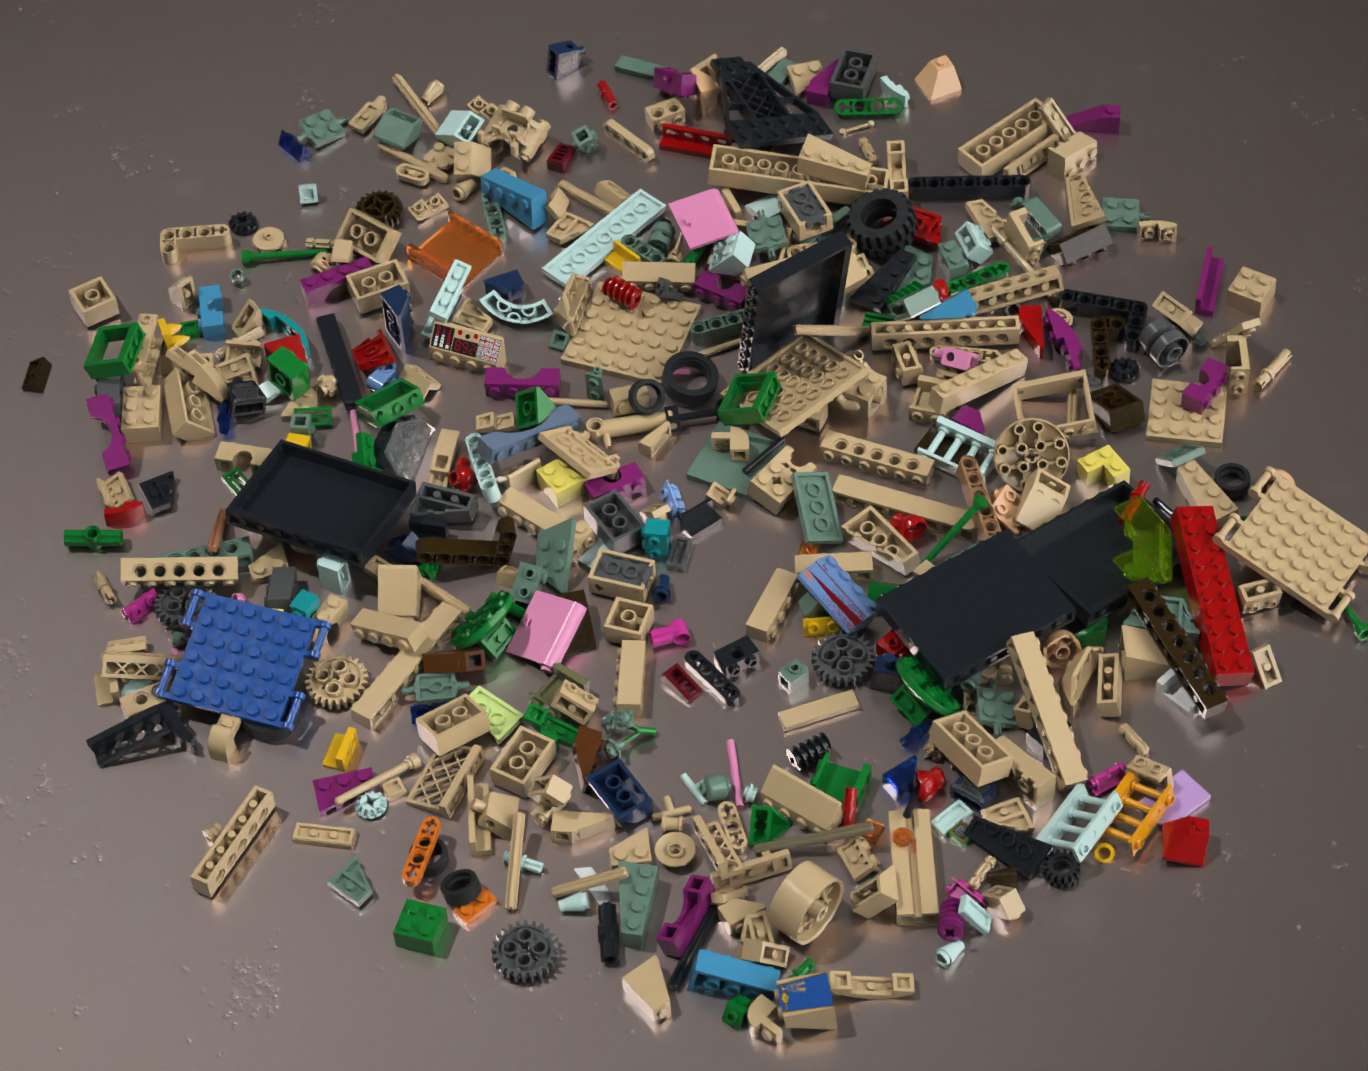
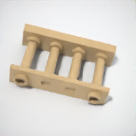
(149, 354)

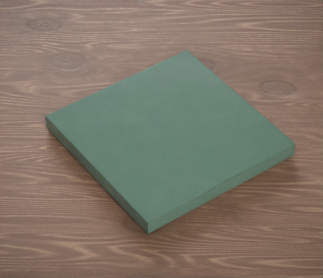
(716, 465)

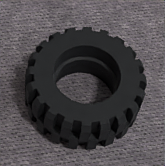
(876, 206)

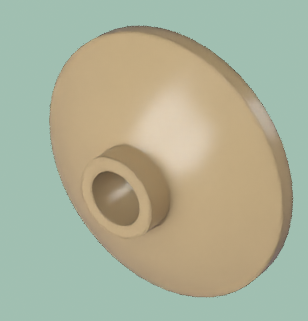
(673, 843)

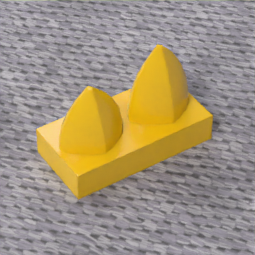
(167, 332)

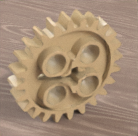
(342, 681)

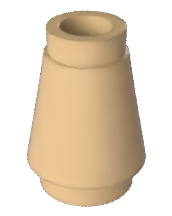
(432, 92)
(463, 189)

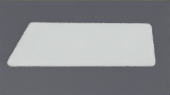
(601, 892)

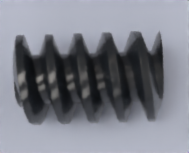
(808, 750)

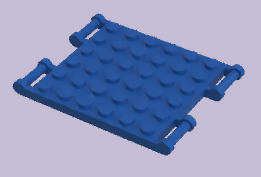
(242, 660)

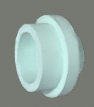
(750, 793)

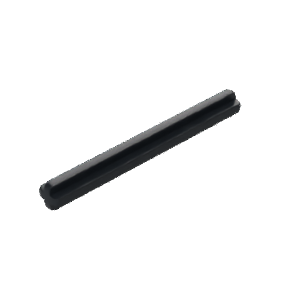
(693, 948)

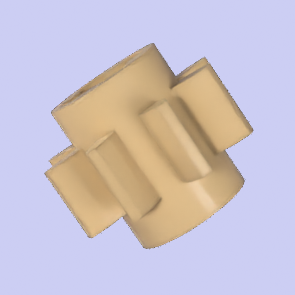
(326, 385)

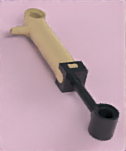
(604, 430)

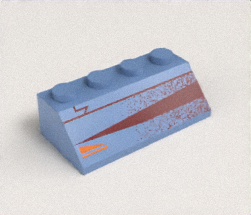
(838, 594)

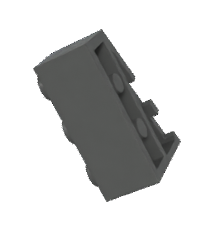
(444, 504)
(281, 588)

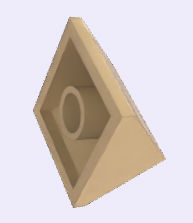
(520, 475)

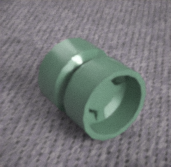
(662, 236)

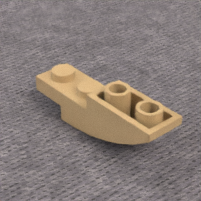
(205, 374)
(443, 457)

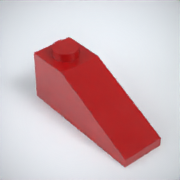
(1031, 327)

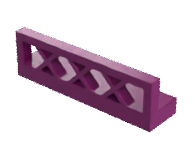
(1209, 284)

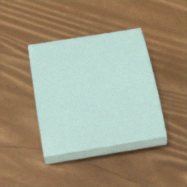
(767, 203)

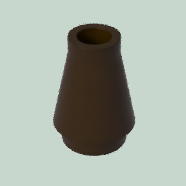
(1006, 876)

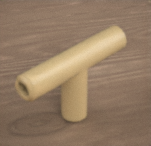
(670, 810)

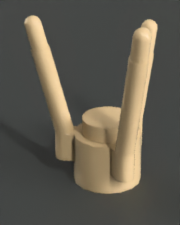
(676, 255)

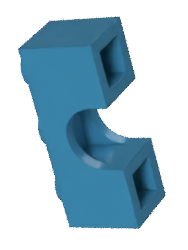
(211, 322)

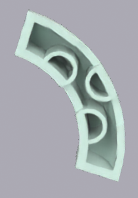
(515, 313)

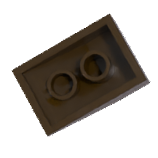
(1117, 407)
(584, 636)

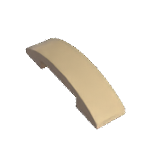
(871, 987)

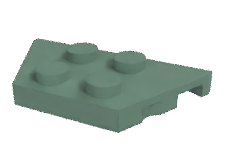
(921, 269)
(555, 553)
(1179, 608)

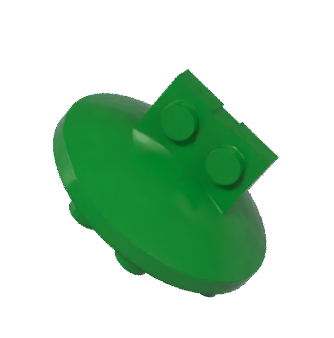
(487, 626)
(920, 693)

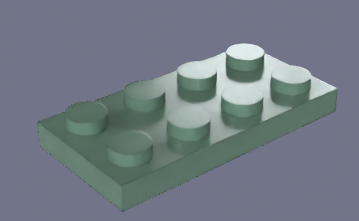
(817, 508)

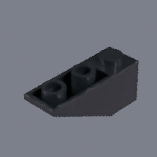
(178, 727)

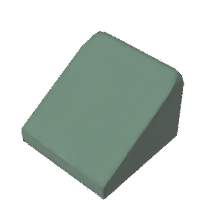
(559, 340)

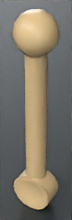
(842, 132)

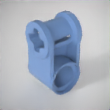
(382, 376)

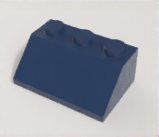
(397, 315)
(621, 792)

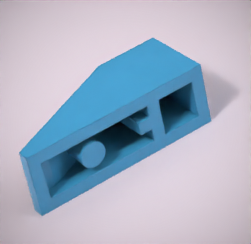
(954, 307)

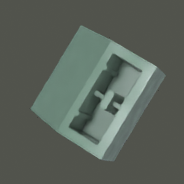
(398, 128)

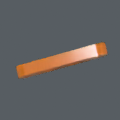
(417, 850)

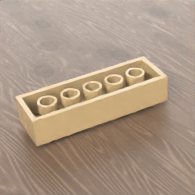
(1004, 141)

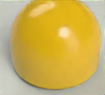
(1104, 845)

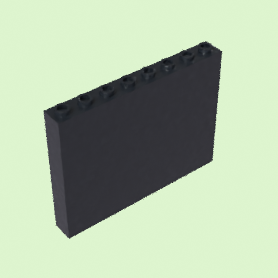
(793, 292)
(321, 503)
(1080, 549)
(971, 606)

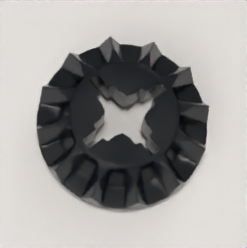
(243, 227)
(1129, 373)

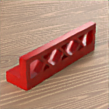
(690, 145)

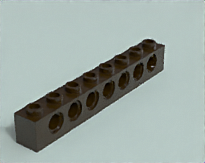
(1207, 705)

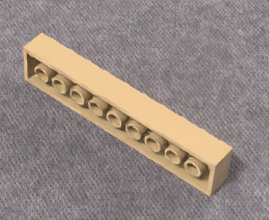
(776, 171)

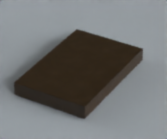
(944, 446)

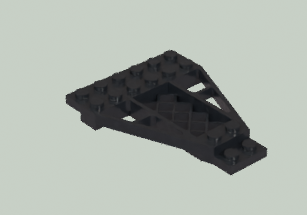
(776, 125)

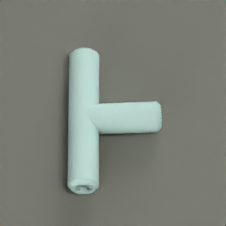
(694, 788)

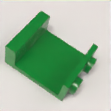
(834, 778)

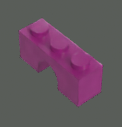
(674, 82)
(709, 289)
(1199, 397)
(630, 482)

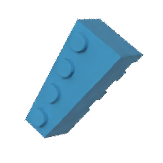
(516, 196)
(732, 976)

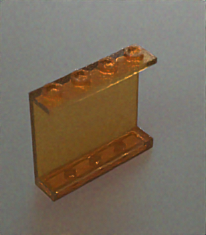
(459, 241)

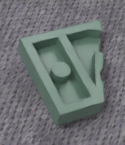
(351, 882)

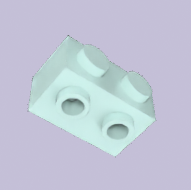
(974, 242)

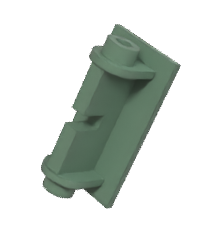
(594, 384)

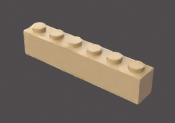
(978, 381)

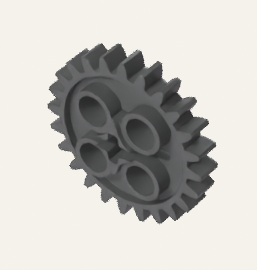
(172, 603)
(843, 664)
(538, 940)

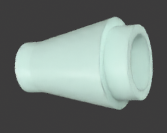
(574, 903)
(947, 954)

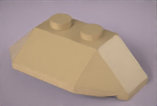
(573, 303)
(1079, 677)

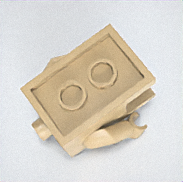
(865, 395)

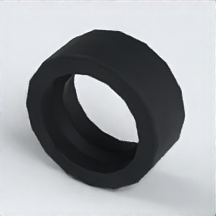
(632, 396)
(1237, 470)
(440, 865)
(457, 879)

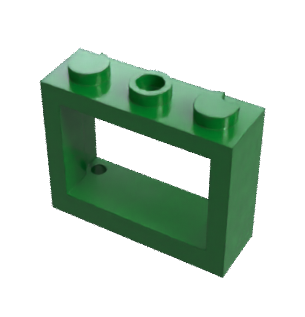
(123, 365)
(768, 387)
(390, 401)

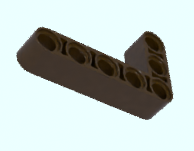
(470, 552)

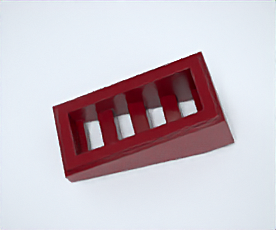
(558, 163)
(681, 675)

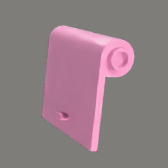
(707, 218)
(546, 630)

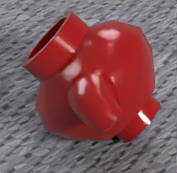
(463, 477)

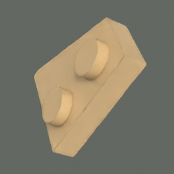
(307, 400)

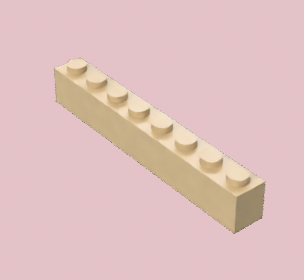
(888, 502)
(402, 669)
(1046, 710)

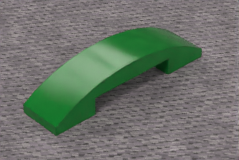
(539, 719)

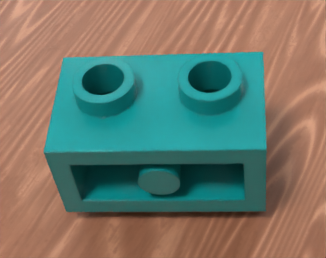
(656, 538)

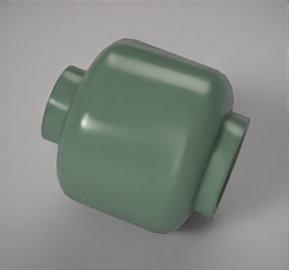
(715, 787)

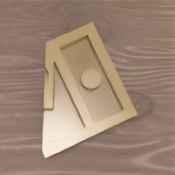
(801, 75)
(567, 228)
(472, 317)
(239, 366)
(263, 566)
(1010, 815)
(633, 849)
(756, 928)

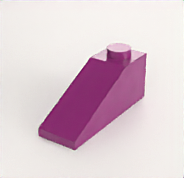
(819, 87)
(1097, 119)

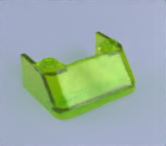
(1151, 543)

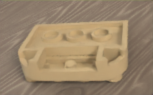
(580, 452)

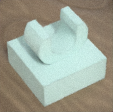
(308, 193)

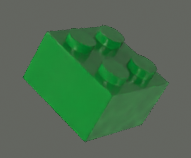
(288, 373)
(420, 926)

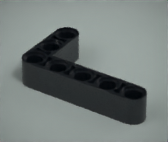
(1098, 305)

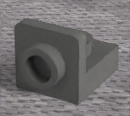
(664, 290)

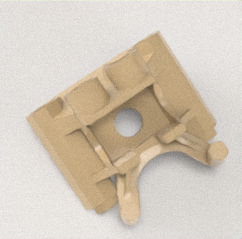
(529, 133)

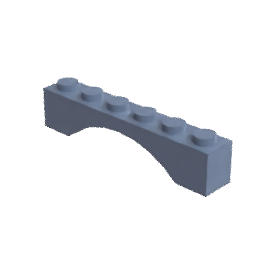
(499, 445)

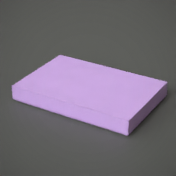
(1188, 798)

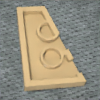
(986, 217)
(1245, 328)

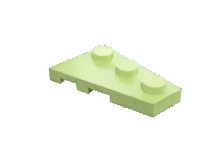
(501, 716)

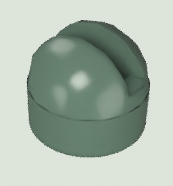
(239, 273)
(1199, 339)
(176, 639)

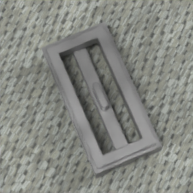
(676, 565)

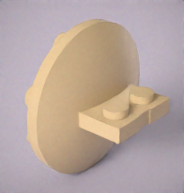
(1028, 446)

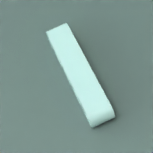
(483, 471)

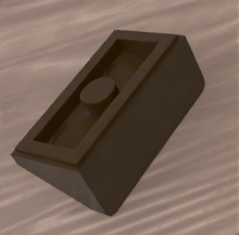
(37, 375)

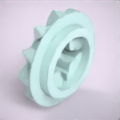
(365, 810)

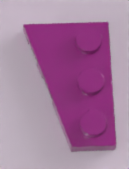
(333, 786)

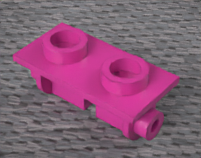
(140, 606)
(1107, 779)
(960, 888)

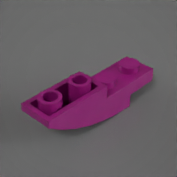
(1064, 338)

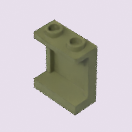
(546, 693)

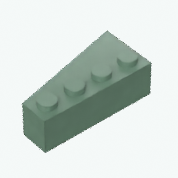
(636, 901)

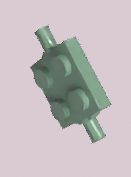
(321, 128)
(1123, 214)
(767, 234)
(435, 688)
(995, 707)

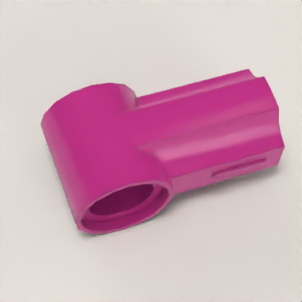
(675, 632)

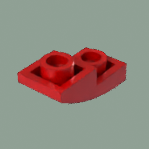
(130, 512)

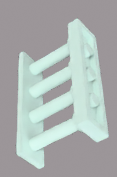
(447, 296)
(961, 435)
(1070, 810)

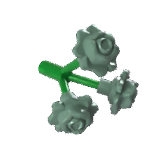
(622, 720)

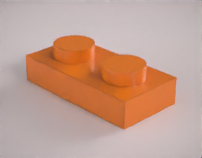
(469, 913)

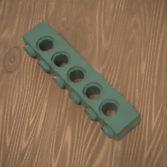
(236, 547)

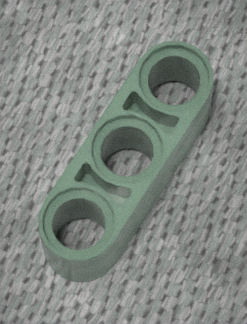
(1041, 218)
(645, 251)

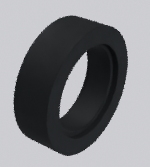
(693, 360)
(269, 734)

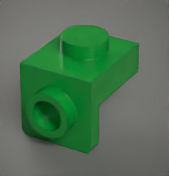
(736, 1011)

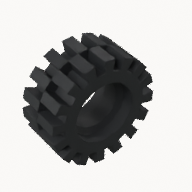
(1057, 878)

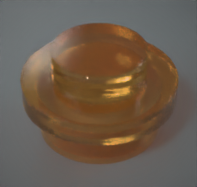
(902, 837)

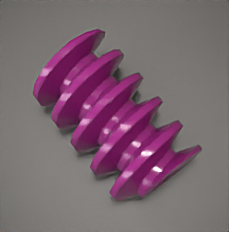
(950, 923)

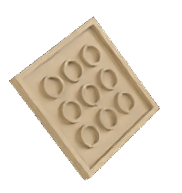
(1176, 424)

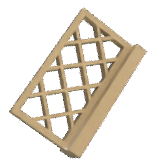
(453, 795)

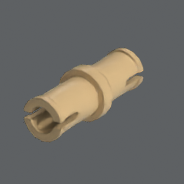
(104, 588)

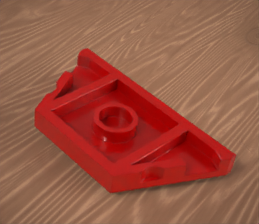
(928, 227)
(373, 352)

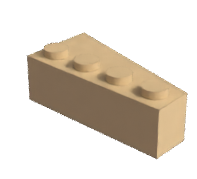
(832, 164)
(1203, 491)
(876, 535)
(1028, 776)

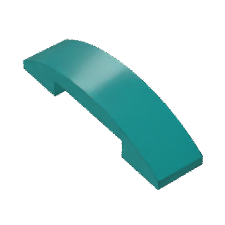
(275, 319)

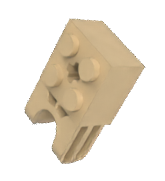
(773, 484)

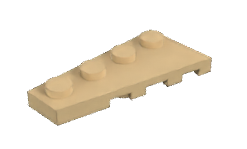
(1082, 203)

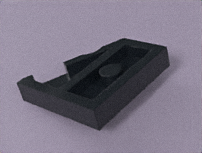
(158, 491)

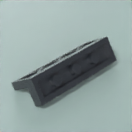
(128, 731)

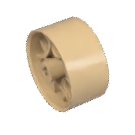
(805, 902)

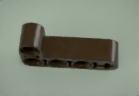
(1101, 332)

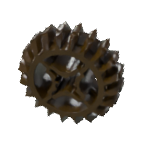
(382, 206)

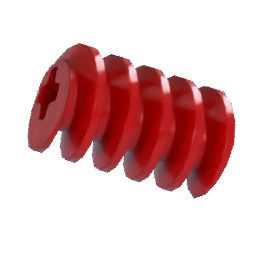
(622, 292)

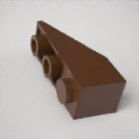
(454, 660)
(584, 751)

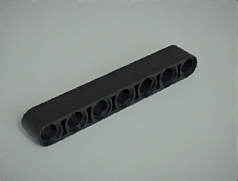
(969, 187)
(339, 360)

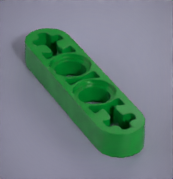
(868, 106)
(1000, 268)

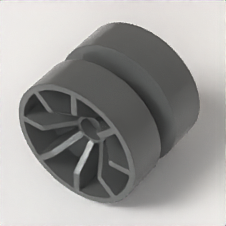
(1164, 342)

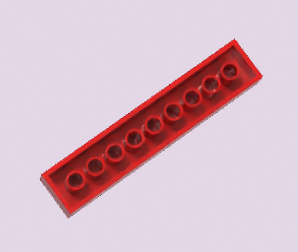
(1211, 595)

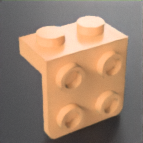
(1006, 504)

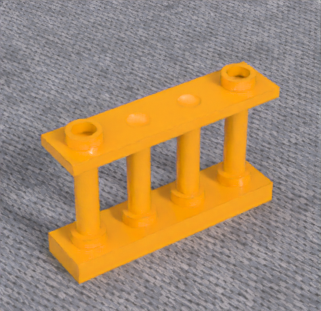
(1125, 789)

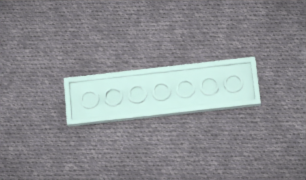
(597, 243)

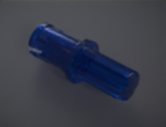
(223, 418)
(916, 734)

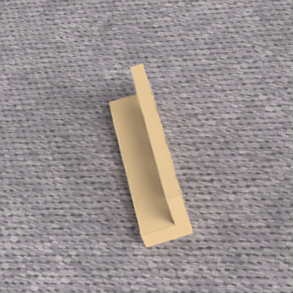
(135, 657)
(478, 836)
(715, 852)

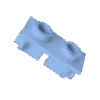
(671, 496)

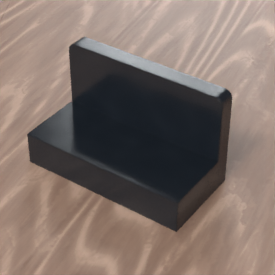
(699, 519)
(428, 527)

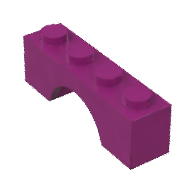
(319, 285)
(500, 383)
(115, 455)
(676, 936)

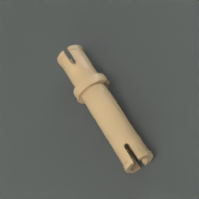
(1268, 374)

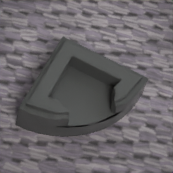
(1093, 382)

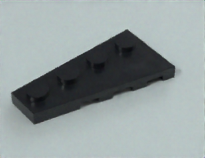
(884, 282)
(1009, 845)

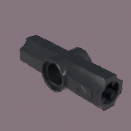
(608, 933)

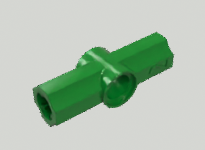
(93, 537)

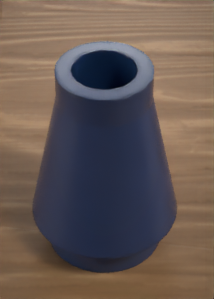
(661, 590)

